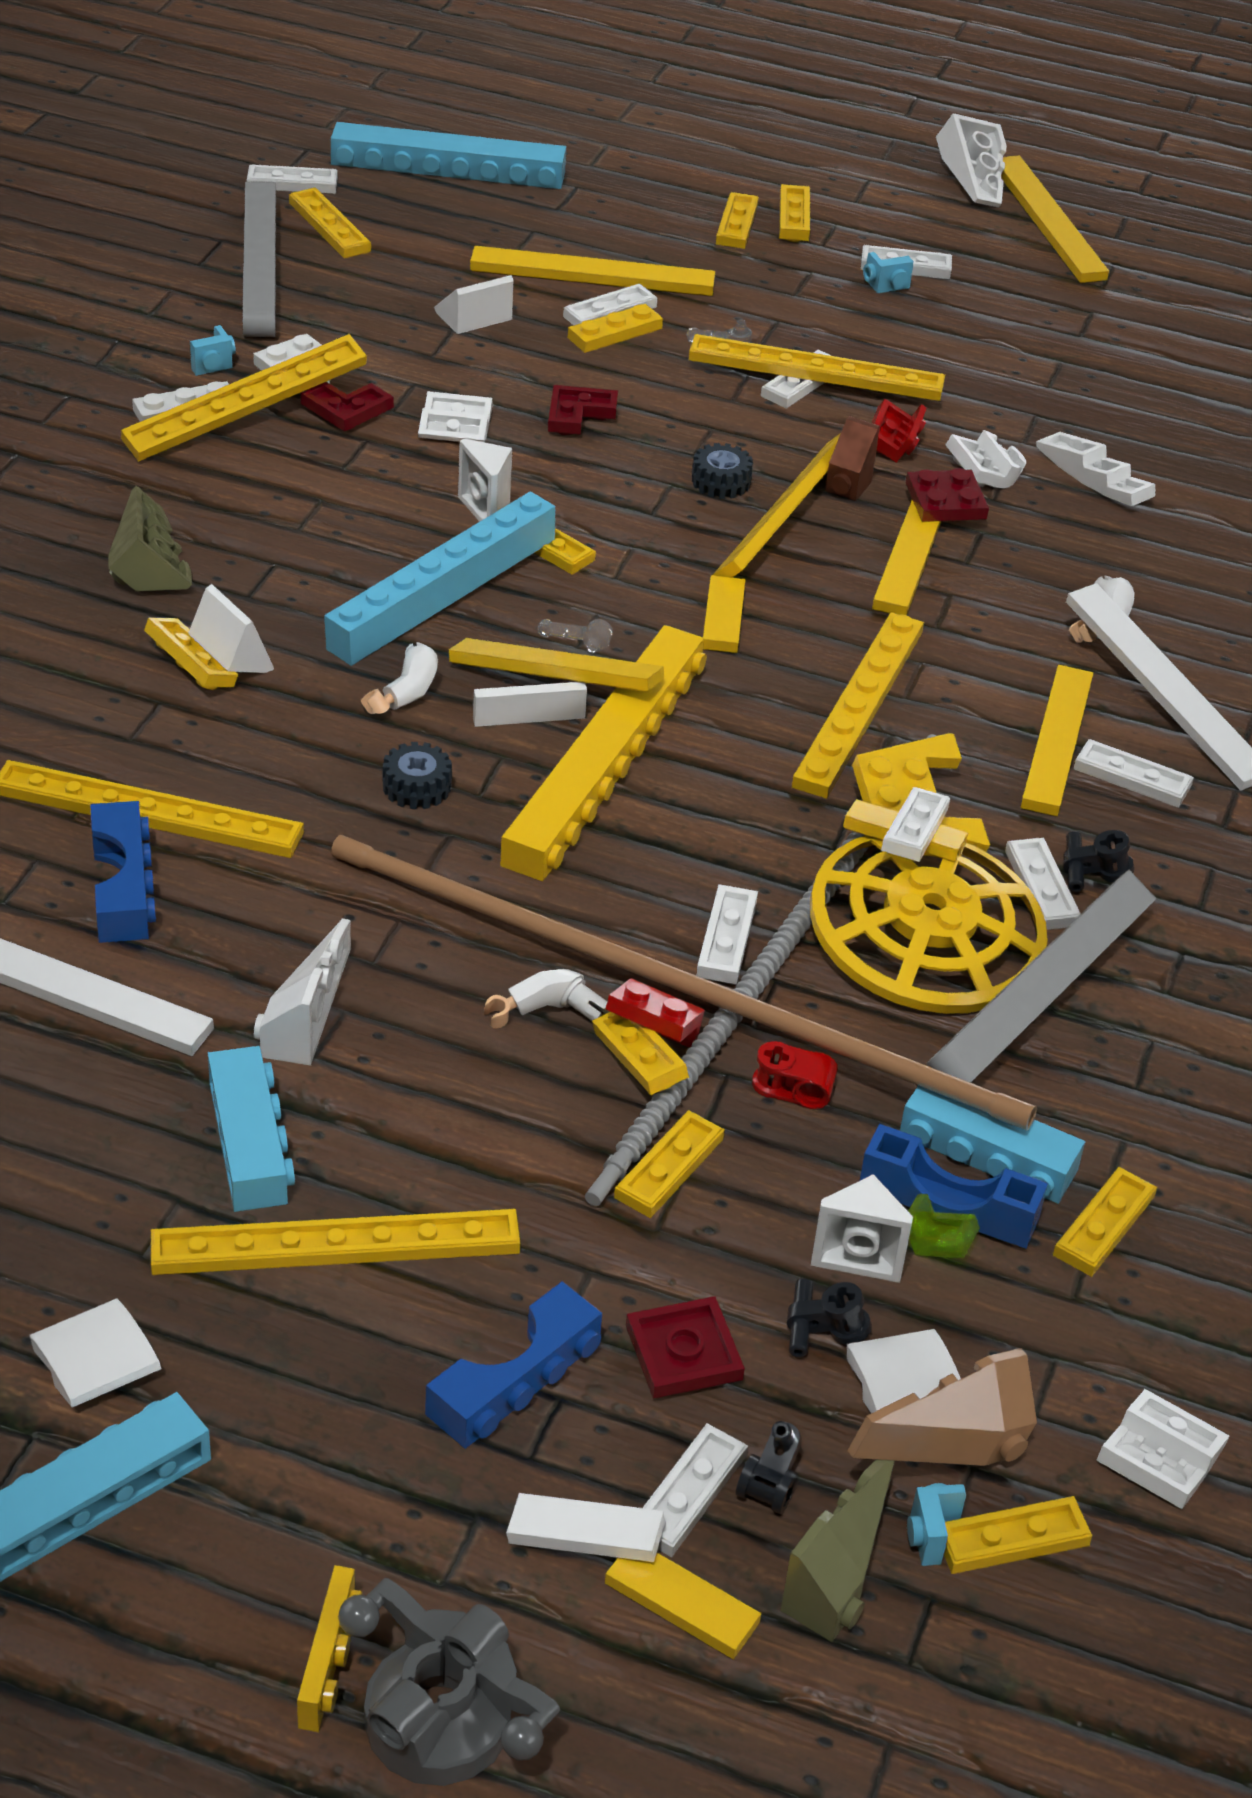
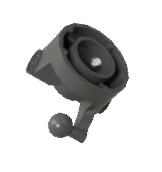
(451, 1650)

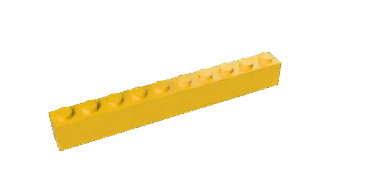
(599, 758)

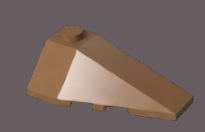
(960, 1421)

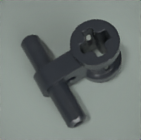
(1096, 858)
(826, 1315)
(773, 1469)

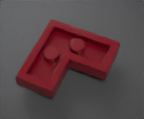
(572, 403)
(347, 409)

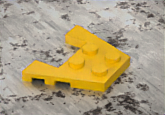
(892, 772)

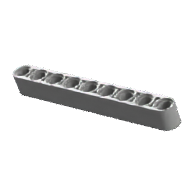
(259, 260)
(1043, 979)

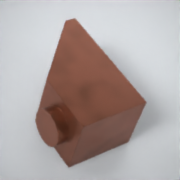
(853, 459)

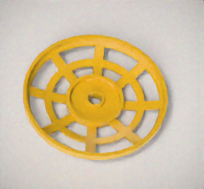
(925, 927)

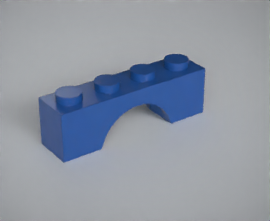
(122, 900)
(1003, 1205)
(475, 1397)

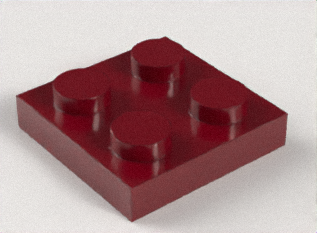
(947, 495)
(684, 1347)

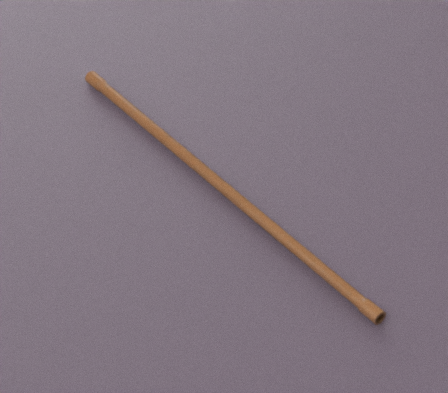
(995, 1104)

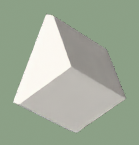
(478, 305)
(484, 477)
(228, 634)
(863, 1231)

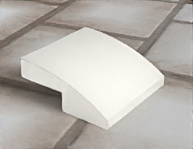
(455, 417)
(95, 1352)
(900, 1366)
(1163, 1448)

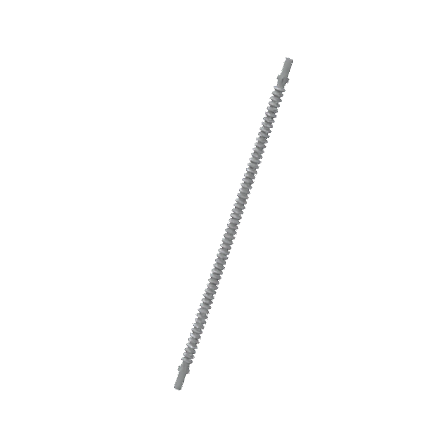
(713, 1036)

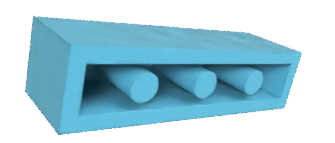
(248, 1128)
(992, 1144)

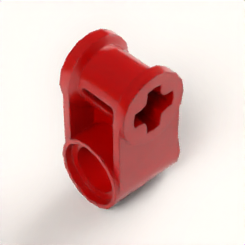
(798, 1078)

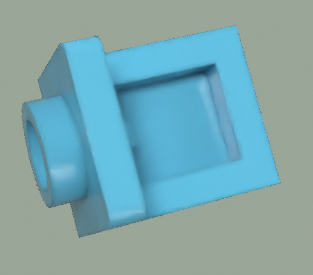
(889, 273)
(212, 353)
(930, 1511)

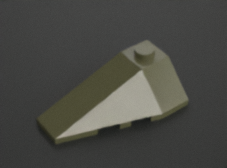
(144, 550)
(834, 1557)

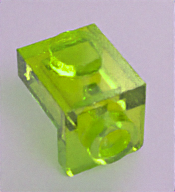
(940, 1233)

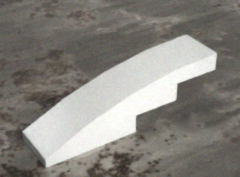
(1090, 466)

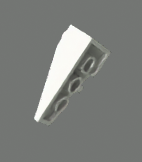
(975, 156)
(302, 1003)

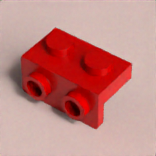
(898, 429)
(657, 1011)

